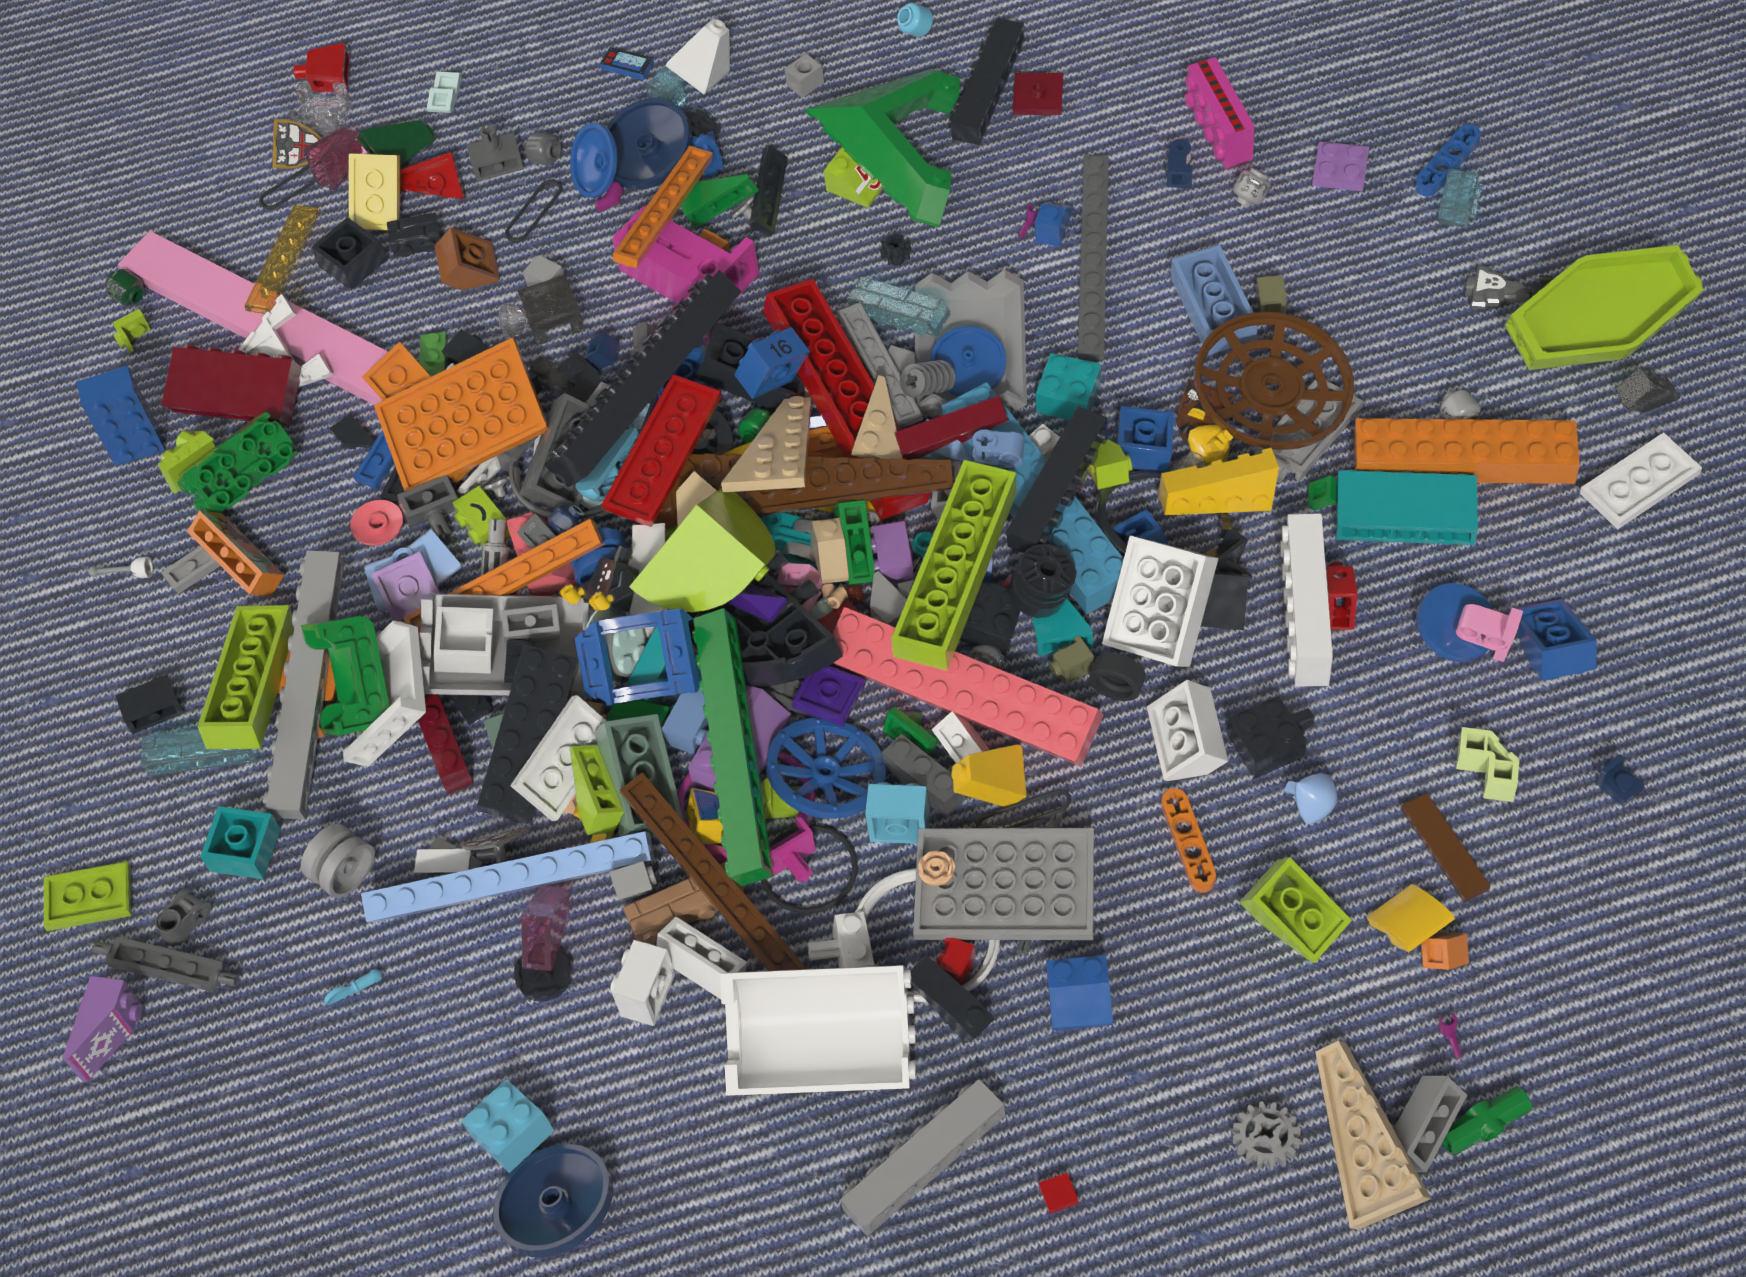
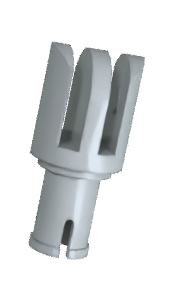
(495, 551)

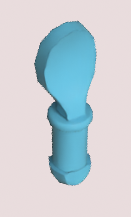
(357, 985)

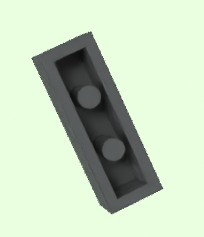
(913, 765)

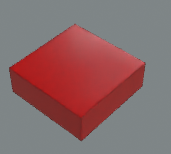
(1058, 1193)

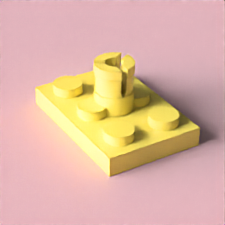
(374, 190)

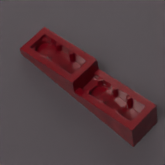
(957, 425)

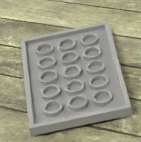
(1008, 885)

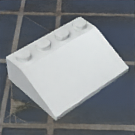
(1160, 601)

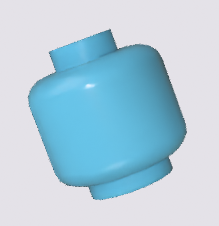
(915, 19)

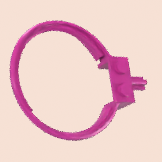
(787, 852)

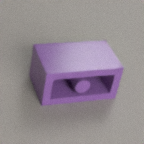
(893, 552)

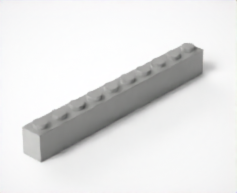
(304, 689)

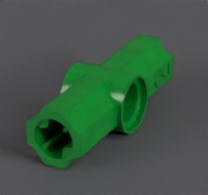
(1486, 1120)

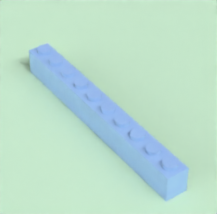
(507, 877)

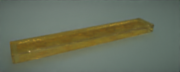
(281, 259)

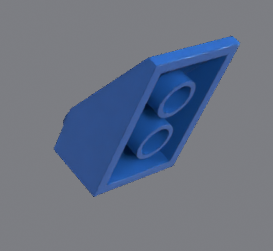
(1556, 640)

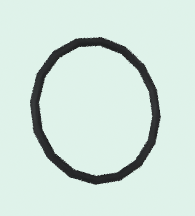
(842, 895)

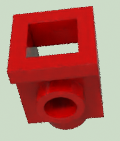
(957, 959)

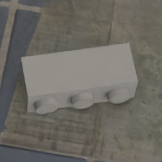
(1428, 1118)

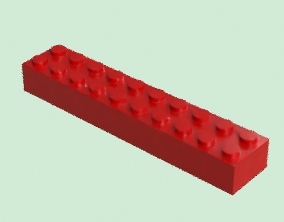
(831, 373)

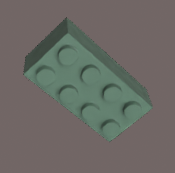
(635, 748)

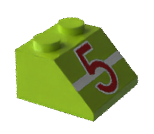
(850, 181)

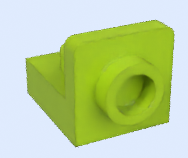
(130, 328)

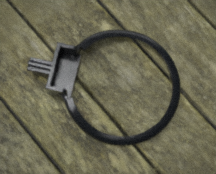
(1227, 552)

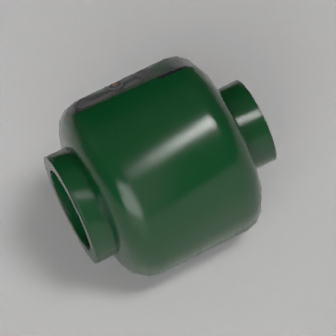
(125, 287)

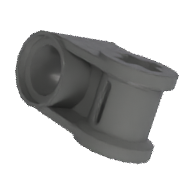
(183, 915)

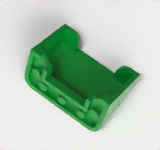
(355, 673)

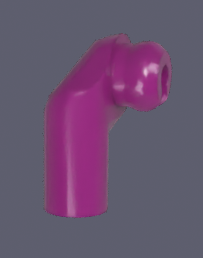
(611, 199)

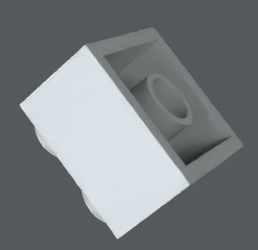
(643, 982)

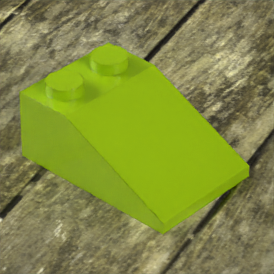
(1295, 909)

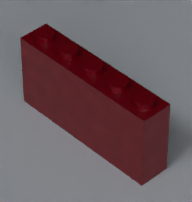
(231, 384)

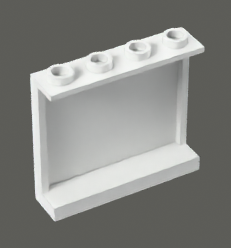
(405, 691)

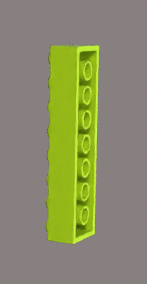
(954, 565)

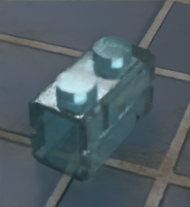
(1458, 198)

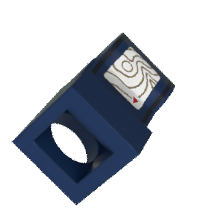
(1179, 168)

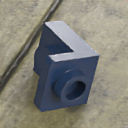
(1618, 781)

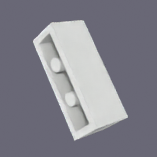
(698, 955)

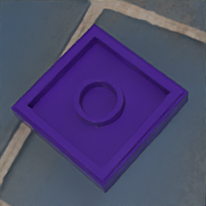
(829, 695)

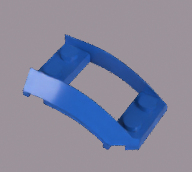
(676, 649)

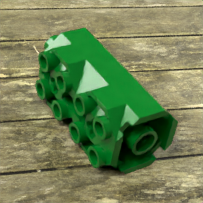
(237, 465)

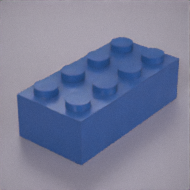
(120, 415)

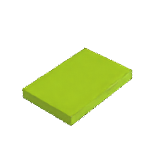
(87, 896)

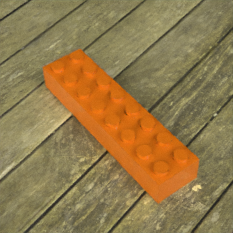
(1486, 448)

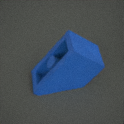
(1052, 222)

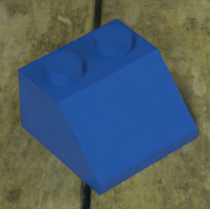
(1079, 992)

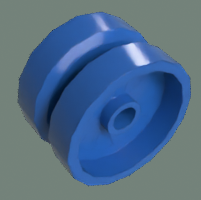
(585, 566)

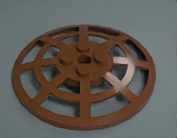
(1277, 372)

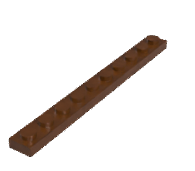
(709, 876)

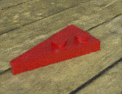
(433, 177)

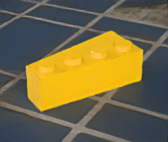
(1221, 487)

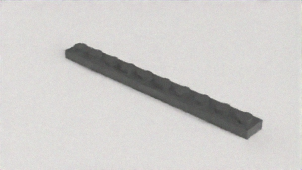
(1093, 258)

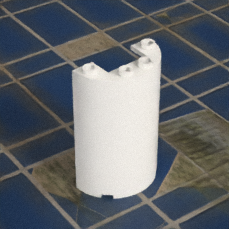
(818, 1030)

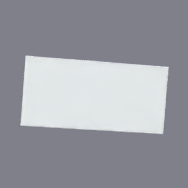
(442, 860)

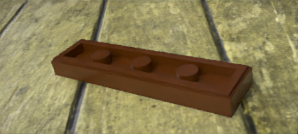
(1445, 848)

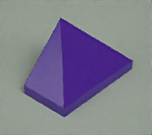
(759, 602)

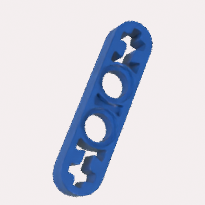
(1444, 158)

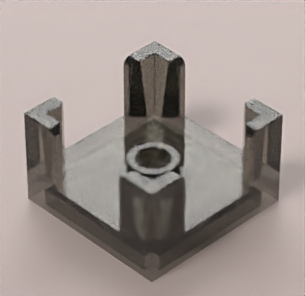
(549, 306)

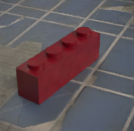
(443, 745)

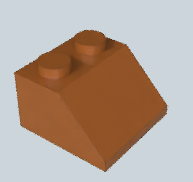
(466, 260)

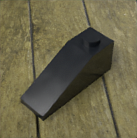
(950, 1000)

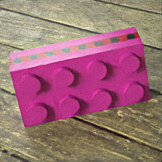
(1219, 113)

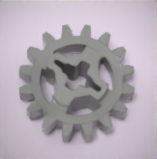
(1270, 1123)

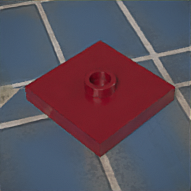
(1038, 93)

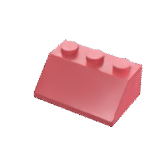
(553, 581)

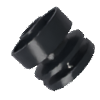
(1042, 580)

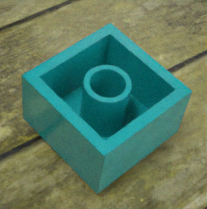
(1066, 385)
(240, 842)

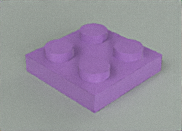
(1340, 166)
(404, 583)

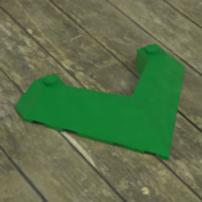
(868, 134)

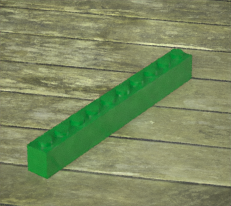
(732, 748)

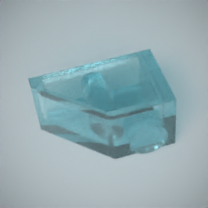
(667, 86)

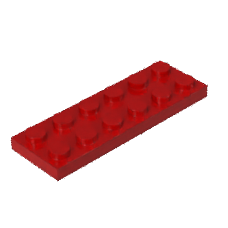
(661, 450)

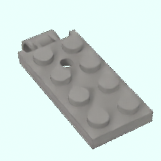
(1302, 459)

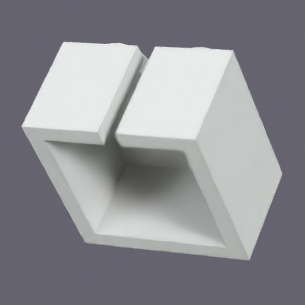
(463, 640)

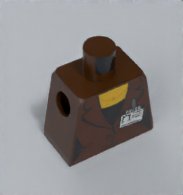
(1191, 412)

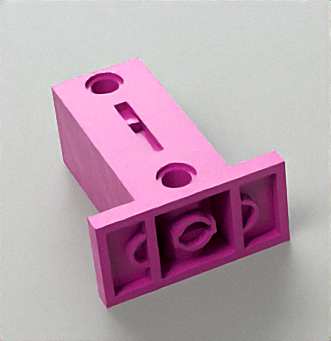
(684, 257)

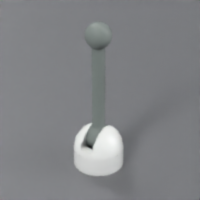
(140, 567)

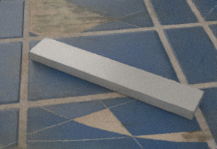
(878, 362)

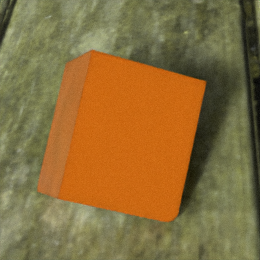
(1445, 951)

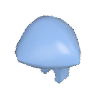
(1314, 796)

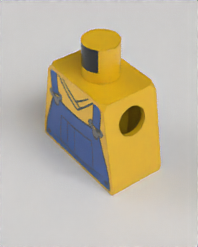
(703, 816)

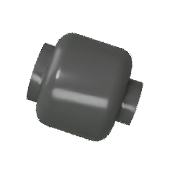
(542, 148)

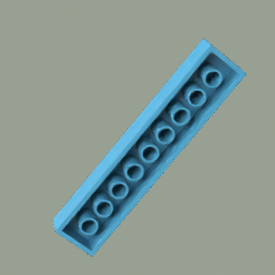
(1094, 556)

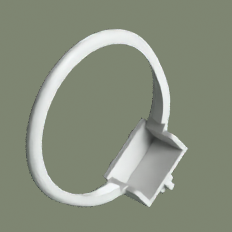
(852, 941)

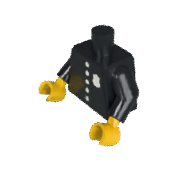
(608, 583)

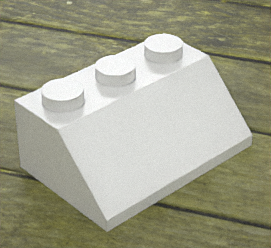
(1187, 732)

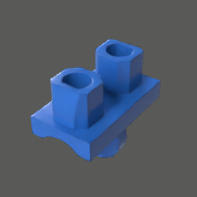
(708, 143)

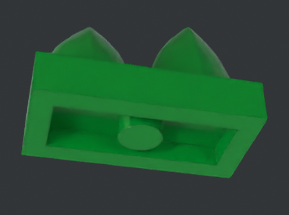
(908, 725)

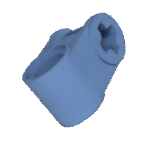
(1001, 448)

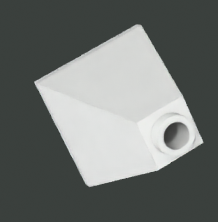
(704, 57)

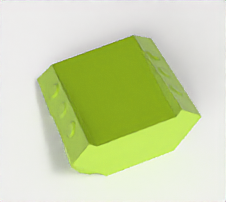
(188, 449)

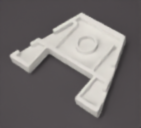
(268, 341)

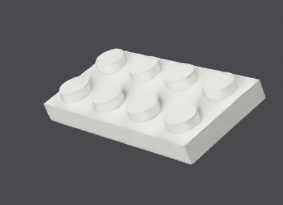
(1640, 480)
(548, 773)

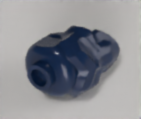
(565, 518)

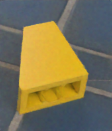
(992, 776)

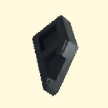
(351, 434)

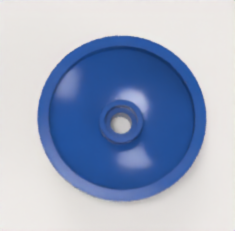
(593, 160)

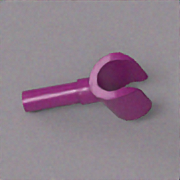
(1030, 219)
(1450, 1032)

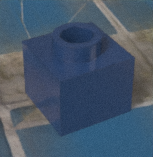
(602, 351)

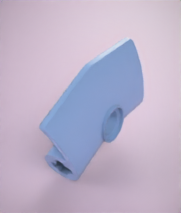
(436, 554)

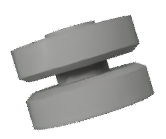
(337, 860)

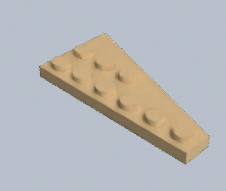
(777, 453)
(1369, 1156)

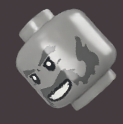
(1251, 187)

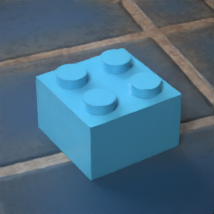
(896, 812)
(507, 1125)

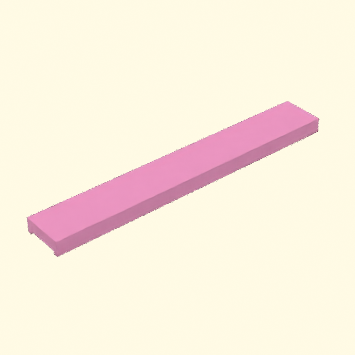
(222, 299)

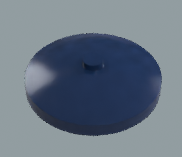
(649, 141)
(553, 1200)

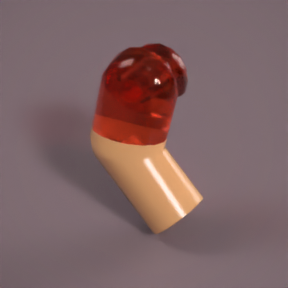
(843, 592)

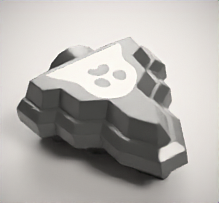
(1493, 289)

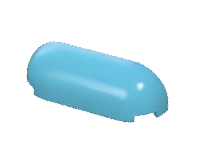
(601, 478)

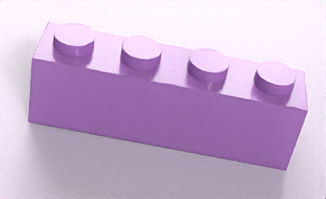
(766, 720)

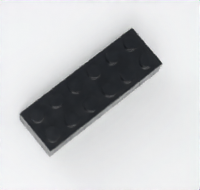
(534, 702)

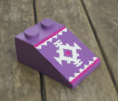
(101, 1025)

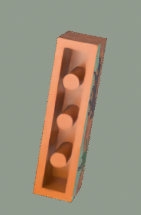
(235, 553)

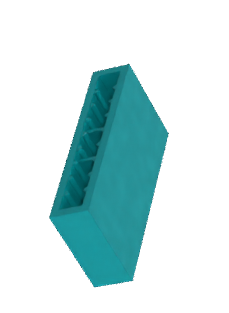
(1406, 507)

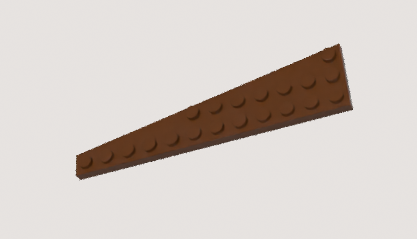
(826, 482)

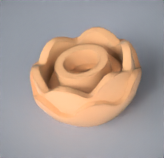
(934, 860)

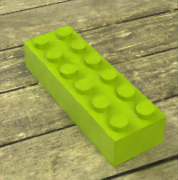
(247, 678)

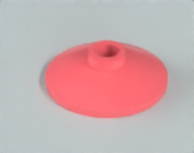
(376, 514)

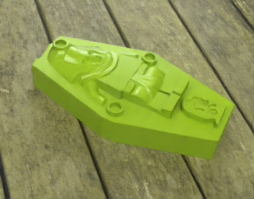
(1604, 307)

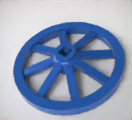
(823, 770)

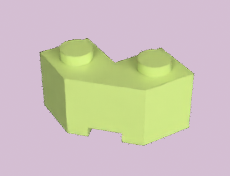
(1482, 752)

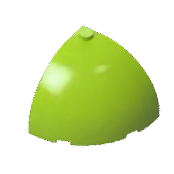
(708, 556)

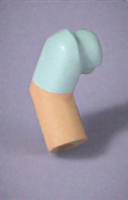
(822, 607)

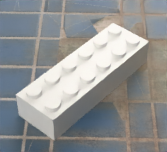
(1306, 600)

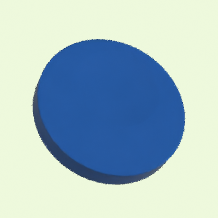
(974, 356)
(1439, 618)

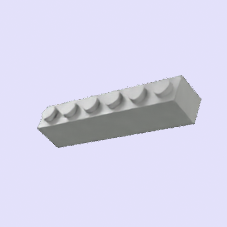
(922, 1157)

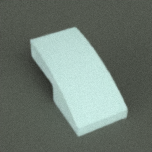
(445, 92)

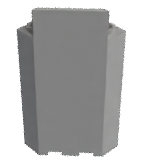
(986, 305)
(571, 618)

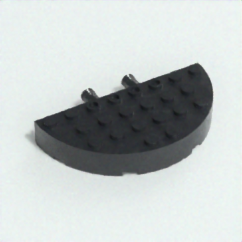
(786, 647)

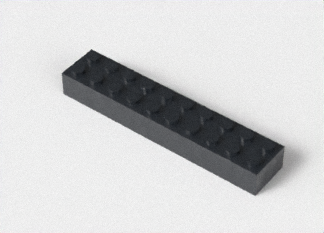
(642, 378)

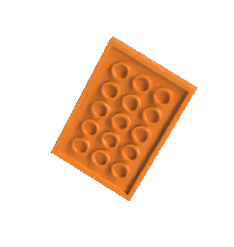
(462, 416)

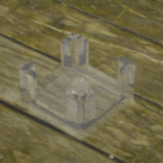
(322, 113)

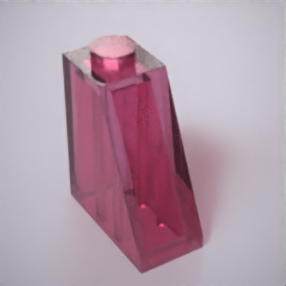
(330, 157)
(543, 927)

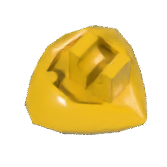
(1210, 442)

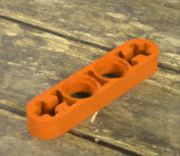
(1190, 839)

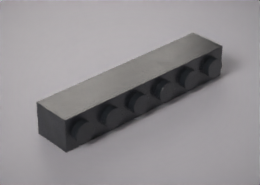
(987, 81)
(1058, 480)

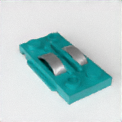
(791, 537)

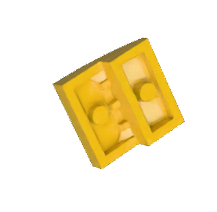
(1410, 917)

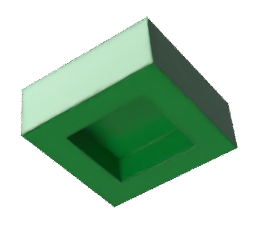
(1322, 493)

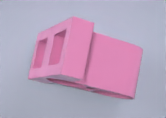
(1489, 628)

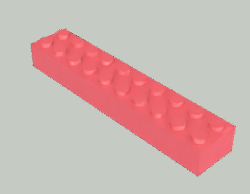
(971, 690)

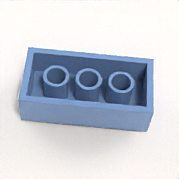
(1211, 294)

